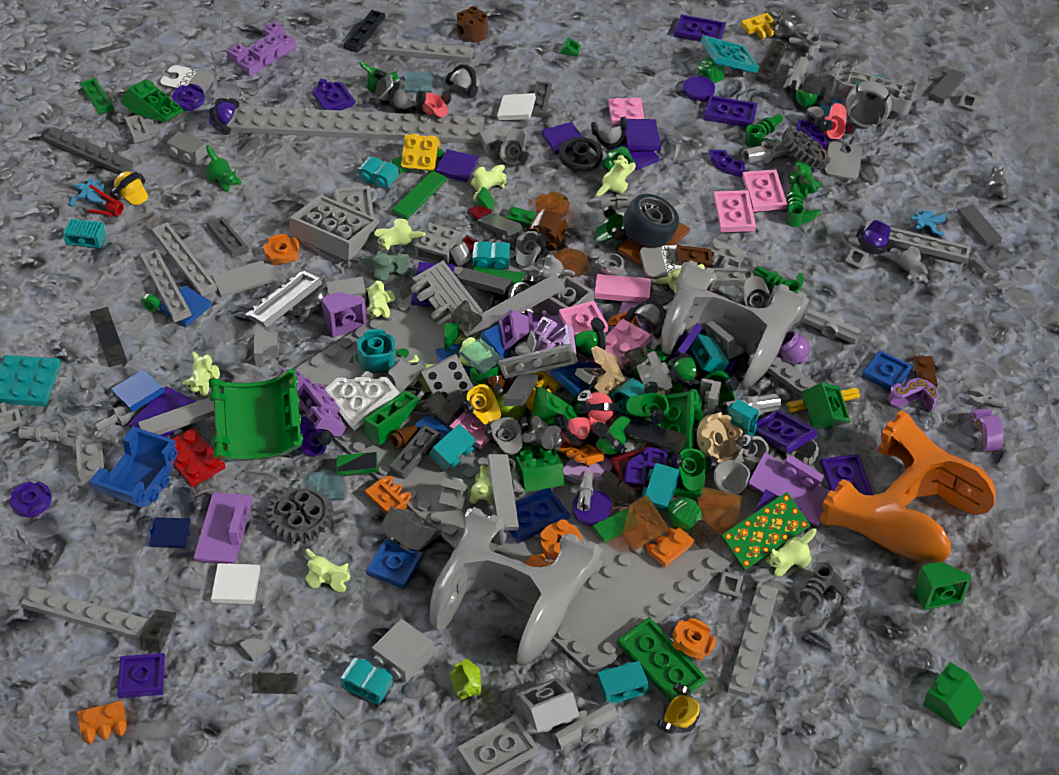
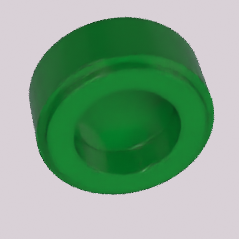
(150, 302)

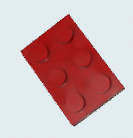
(195, 458)

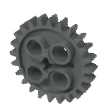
(813, 155)
(309, 504)

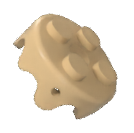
(720, 428)

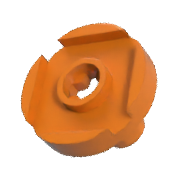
(277, 256)
(554, 532)
(684, 642)

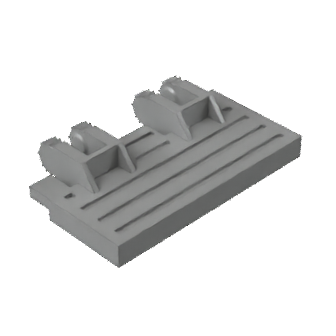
(446, 292)
(283, 298)

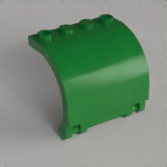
(256, 418)

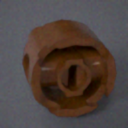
(472, 25)
(551, 226)

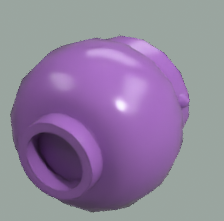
(794, 348)

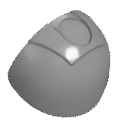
(731, 476)

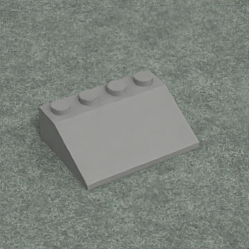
(332, 227)

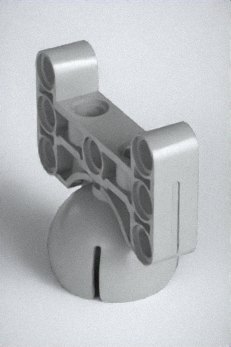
(871, 95)

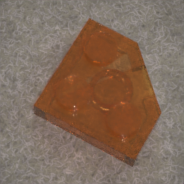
(720, 509)
(643, 523)

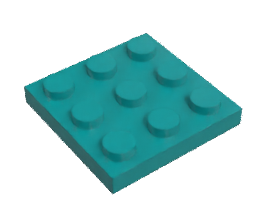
(729, 54)
(27, 379)

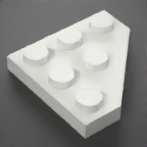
(361, 397)

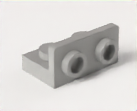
(724, 340)
(710, 394)
(89, 459)

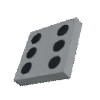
(447, 377)

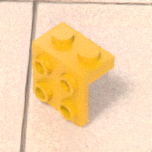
(420, 152)

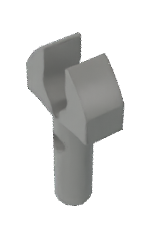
(978, 397)
(116, 418)

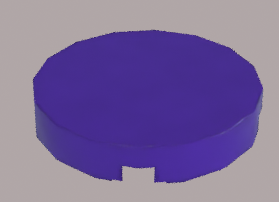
(698, 88)
(189, 96)
(30, 499)
(600, 509)

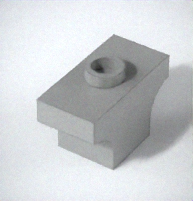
(264, 345)
(654, 371)
(406, 373)
(453, 492)

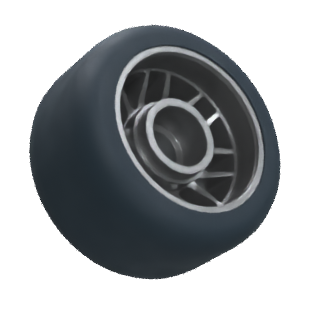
(650, 220)

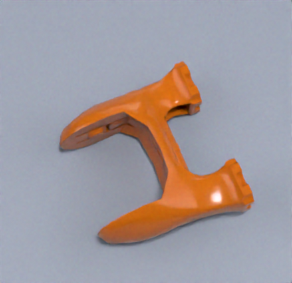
(927, 473)

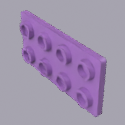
(796, 479)
(223, 528)

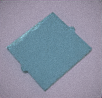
(419, 81)
(481, 356)
(329, 482)

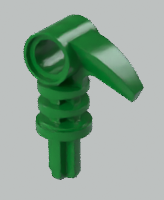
(756, 132)
(796, 211)
(772, 279)

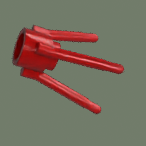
(113, 206)

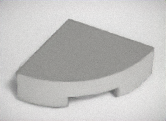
(254, 648)

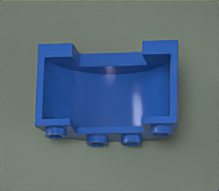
(140, 471)

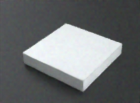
(516, 106)
(235, 583)

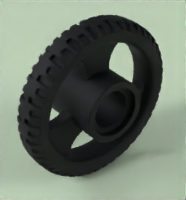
(580, 159)

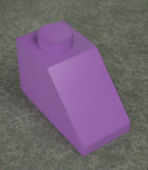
(513, 327)

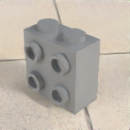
(437, 244)
(403, 651)

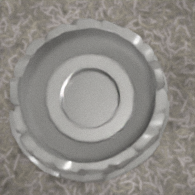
(610, 264)
(806, 453)

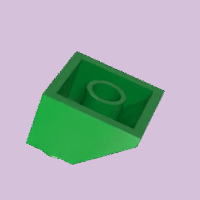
(548, 405)
(825, 406)
(941, 585)
(954, 696)

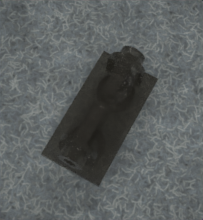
(621, 493)
(274, 683)

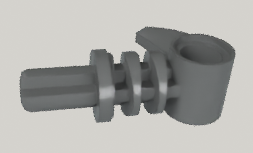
(817, 585)

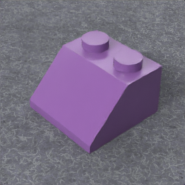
(343, 313)

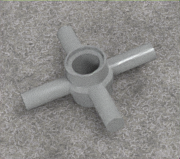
(812, 43)

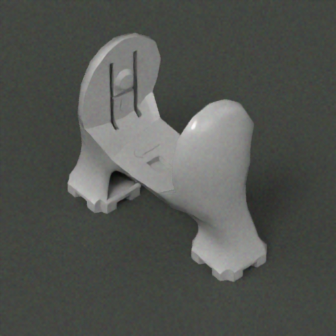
(756, 328)
(546, 587)

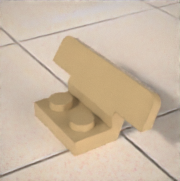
(613, 377)

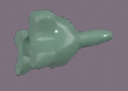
(384, 264)

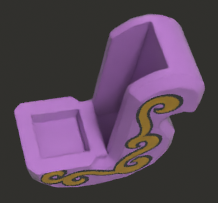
(914, 390)
(990, 428)

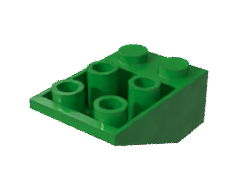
(150, 102)
(538, 467)

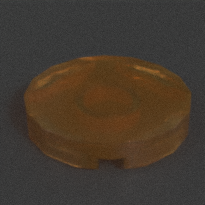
(553, 201)
(573, 260)

